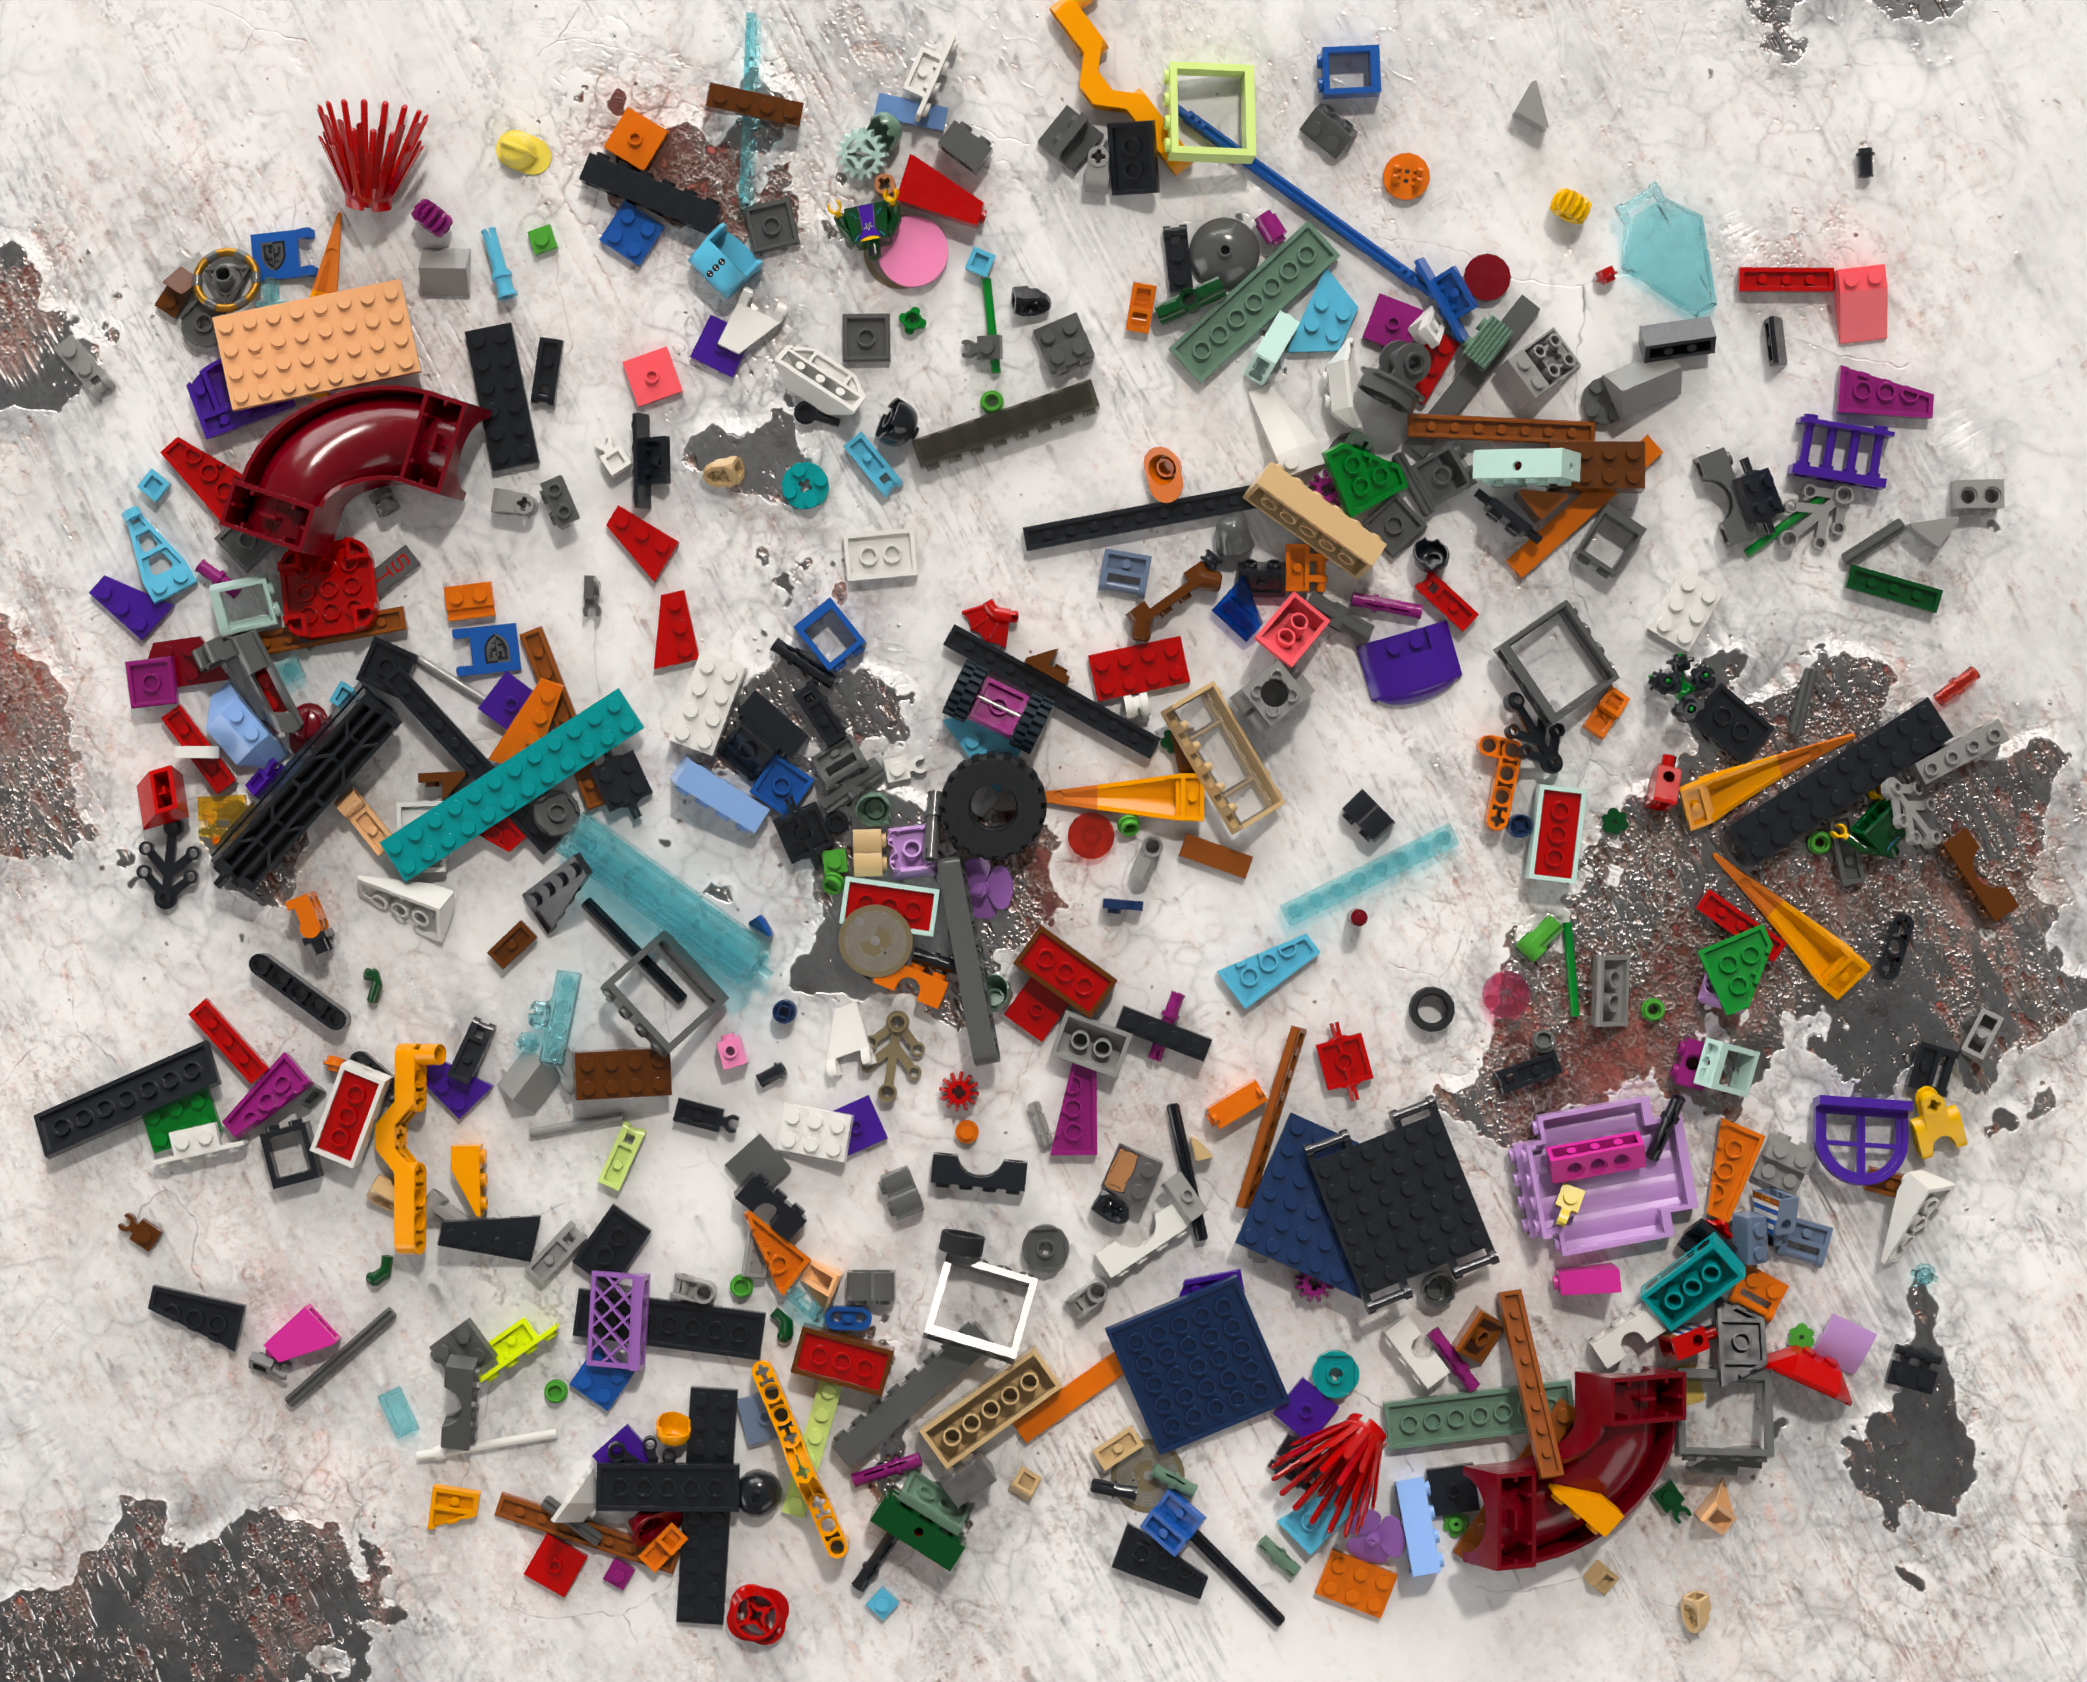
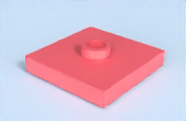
(652, 376)

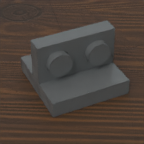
(1070, 138)

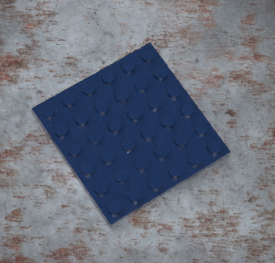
(1289, 1215)
(1197, 1364)

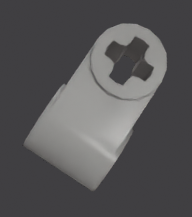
(1097, 173)
(510, 502)
(691, 1288)
(1086, 1299)

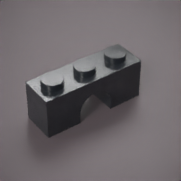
(757, 1191)

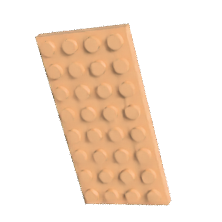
(316, 345)

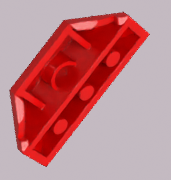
(1810, 1370)

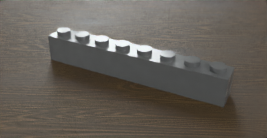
(906, 1399)

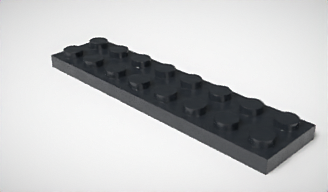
(127, 1099)
(682, 1325)

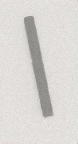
(451, 679)
(575, 1125)

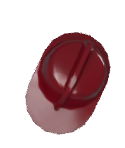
(313, 717)
(649, 1524)

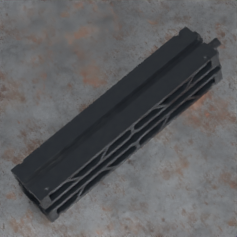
(303, 788)

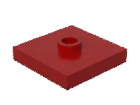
(1036, 1009)
(555, 1564)

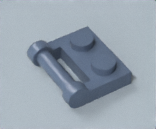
(1126, 565)
(1809, 1234)

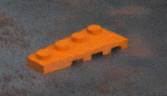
(530, 722)
(1733, 1161)

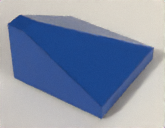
(761, 924)

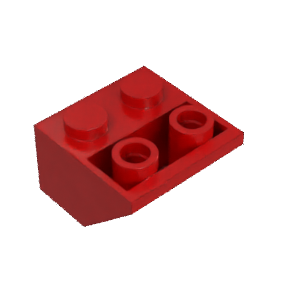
(162, 797)

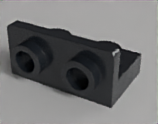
(1264, 578)

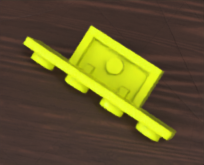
(513, 1342)

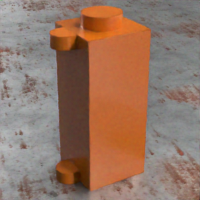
(1236, 1104)

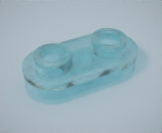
(812, 1310)

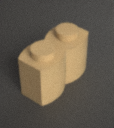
(868, 852)

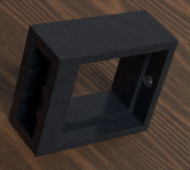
(314, 1160)

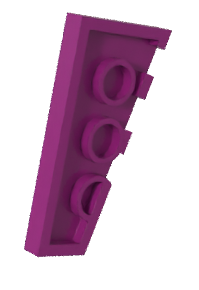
(1870, 395)
(272, 1092)
(1078, 1115)

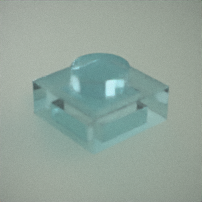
(290, 670)

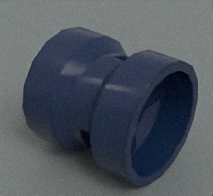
(1522, 824)
(787, 1013)

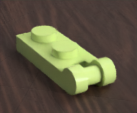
(621, 1156)

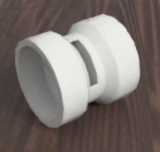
(1137, 705)

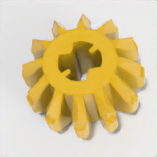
(1570, 206)

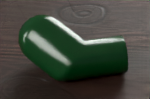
(376, 984)
(383, 1273)
(786, 1327)

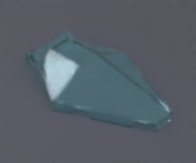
(1668, 251)

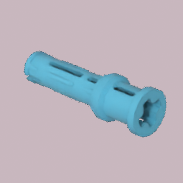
(500, 274)

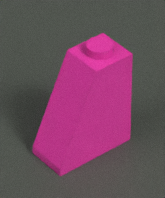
(1587, 1279)
(301, 1335)

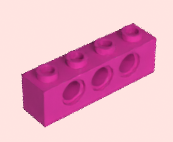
(1595, 1157)

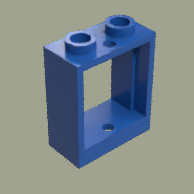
(1374, 88)
(816, 615)

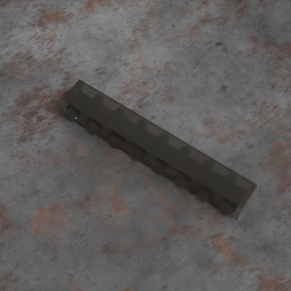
(1006, 424)

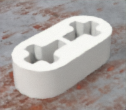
(196, 751)

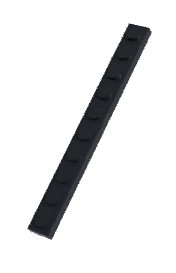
(1136, 518)
(1065, 697)
(458, 746)

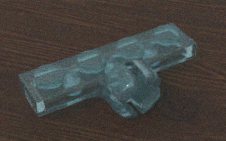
(556, 1017)

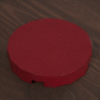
(1487, 277)

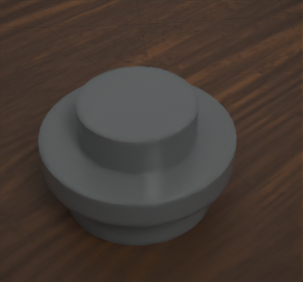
(1544, 1041)

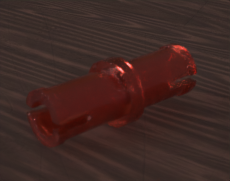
(1956, 686)

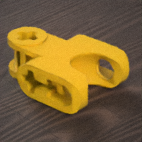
(1935, 1121)

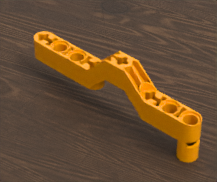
(1093, 85)
(391, 1143)
(808, 1486)

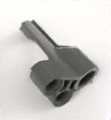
(244, 656)

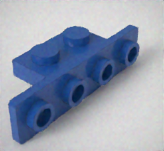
(1450, 294)

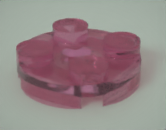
(1493, 999)

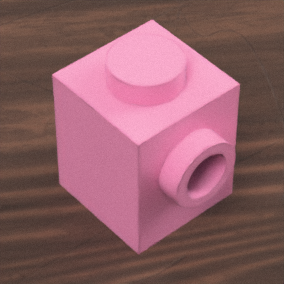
(732, 1051)

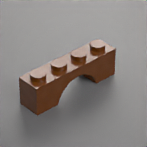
(741, 102)
(1960, 850)

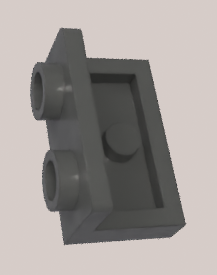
(1328, 130)
(560, 502)

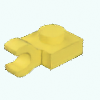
(1568, 1201)

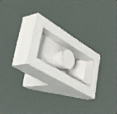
(1428, 327)

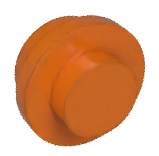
(333, 1063)
(966, 1131)

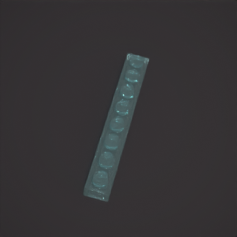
(748, 144)
(1369, 874)

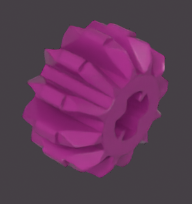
(432, 218)
(1322, 483)
(1306, 1288)

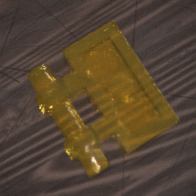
(218, 808)

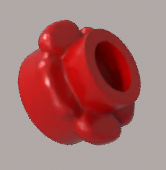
(1606, 275)

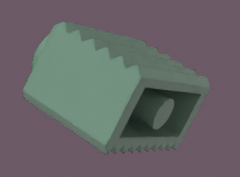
(1486, 343)

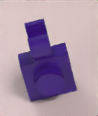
(263, 777)

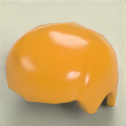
(673, 1428)

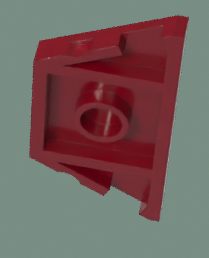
(185, 665)

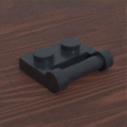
(1925, 1067)

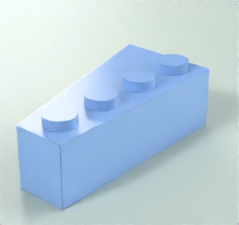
(719, 794)
(1418, 1526)

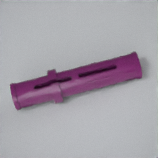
(1386, 605)
(1170, 1015)
(1458, 1366)
(887, 1469)

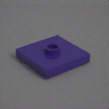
(711, 354)
(505, 700)
(866, 1124)
(1307, 1409)
(632, 1441)

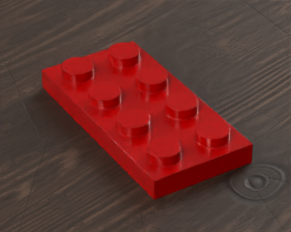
(1139, 668)

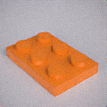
(1356, 1583)

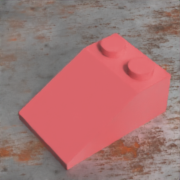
(1861, 303)
(1292, 630)

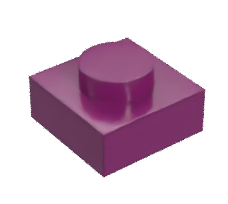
(619, 1573)

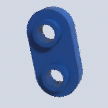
(848, 1317)

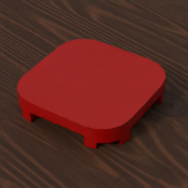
(330, 593)

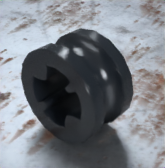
(1211, 559)

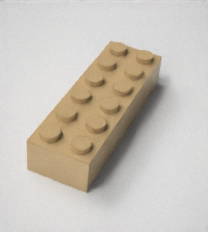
(1314, 520)
(990, 1407)

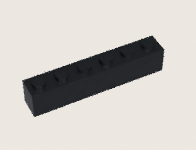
(651, 194)

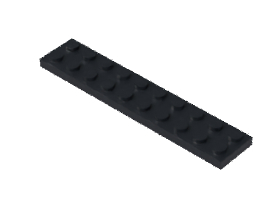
(707, 1548)

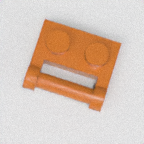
(1764, 1287)

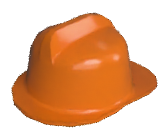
(1163, 474)

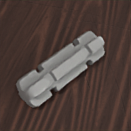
(1040, 1123)

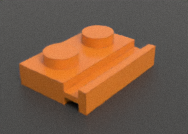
(469, 601)

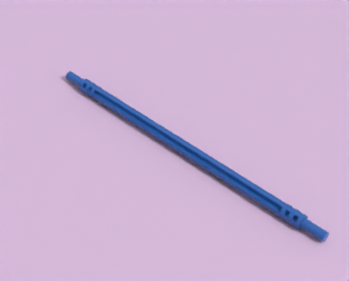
(1307, 203)

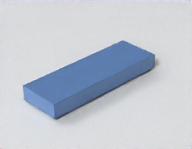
(906, 110)

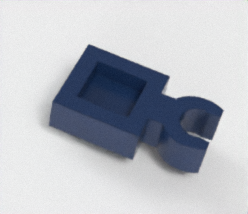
(1116, 905)

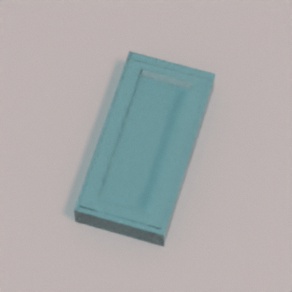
(398, 1412)

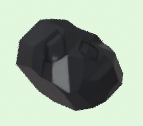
(1029, 301)
(1111, 1207)

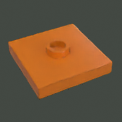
(636, 139)

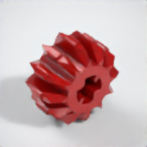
(952, 1095)

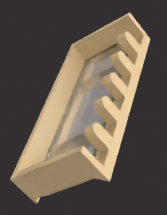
(1222, 757)

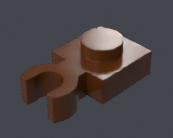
(143, 1233)

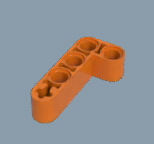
(1498, 783)

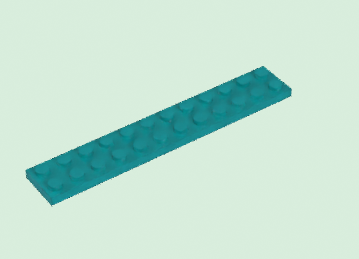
(512, 785)

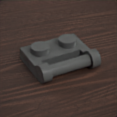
(837, 756)

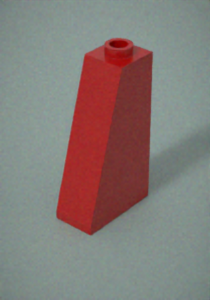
(935, 194)

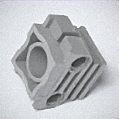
(1250, 695)

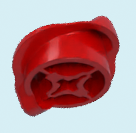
(738, 1626)

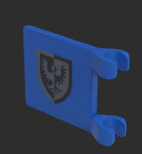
(280, 255)
(492, 649)

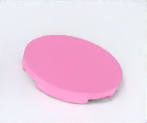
(916, 253)

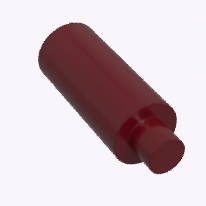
(1357, 917)

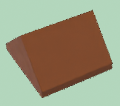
(1538, 503)
(1478, 1335)

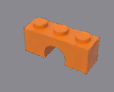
(931, 985)

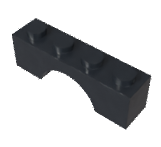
(1163, 1033)
(949, 1170)

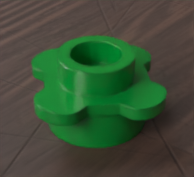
(914, 314)

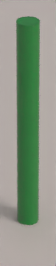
(990, 318)
(1784, 525)
(1571, 969)

